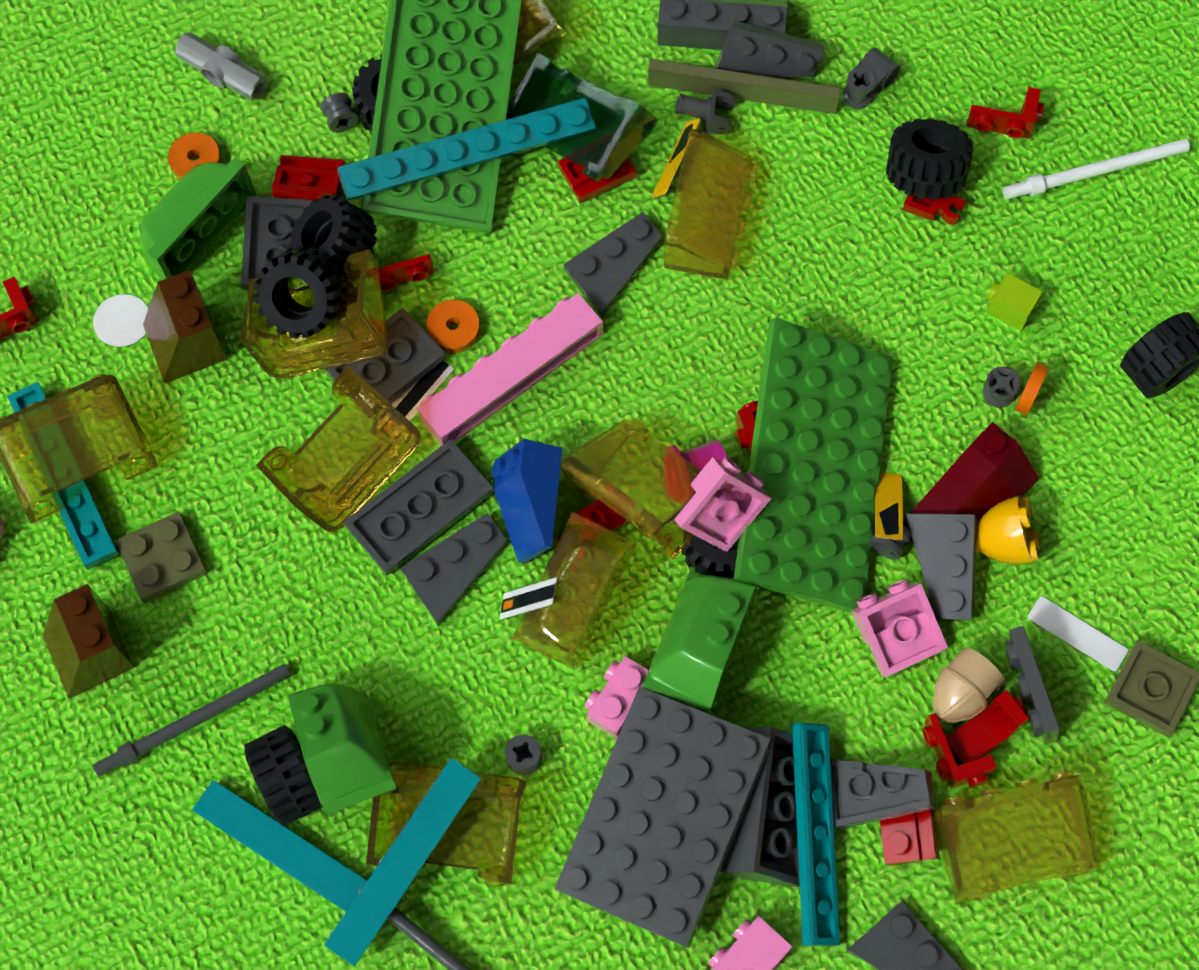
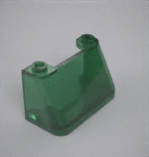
(618, 120)

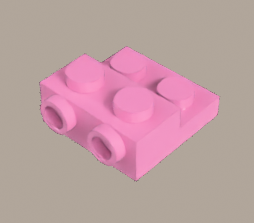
(723, 503)
(899, 627)
(611, 705)

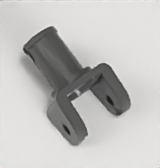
(705, 110)

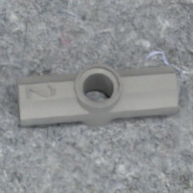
(221, 66)

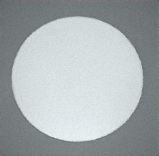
(120, 320)

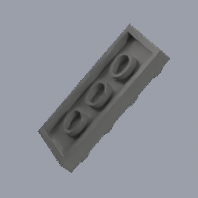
(418, 507)

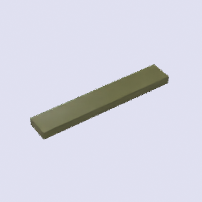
(744, 86)

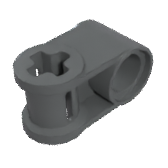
(869, 78)

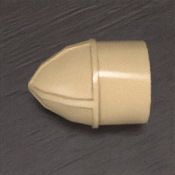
(965, 686)

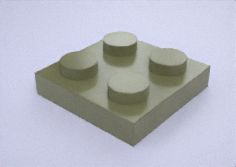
(161, 557)
(1152, 688)

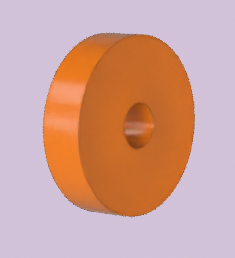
(192, 145)
(453, 312)
(1032, 388)

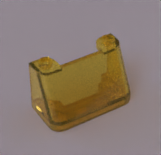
(351, 337)
(344, 456)
(636, 480)
(480, 836)

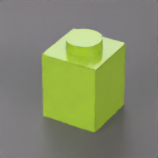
(1012, 301)

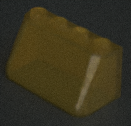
(709, 207)

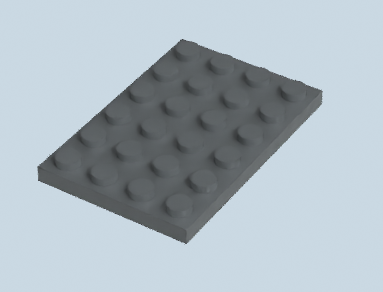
(664, 816)

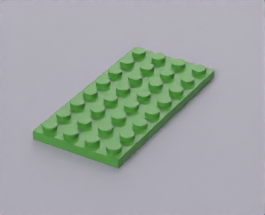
(440, 76)
(820, 465)

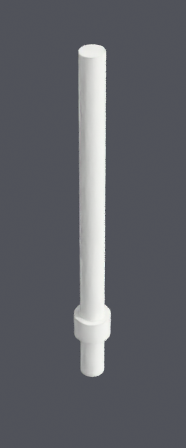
(1038, 184)

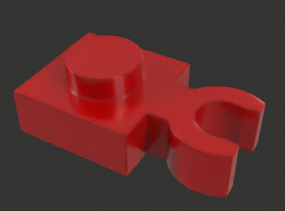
(929, 208)

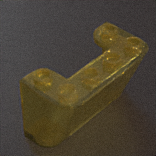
(69, 441)
(1016, 836)

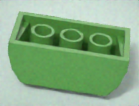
(194, 215)
(700, 640)
(340, 745)

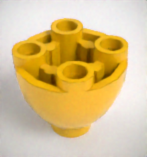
(1006, 533)

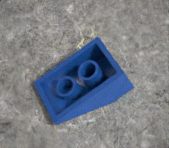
(528, 495)

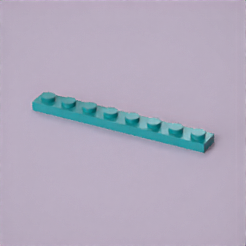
(465, 149)

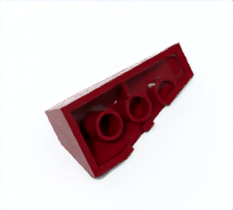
(980, 478)

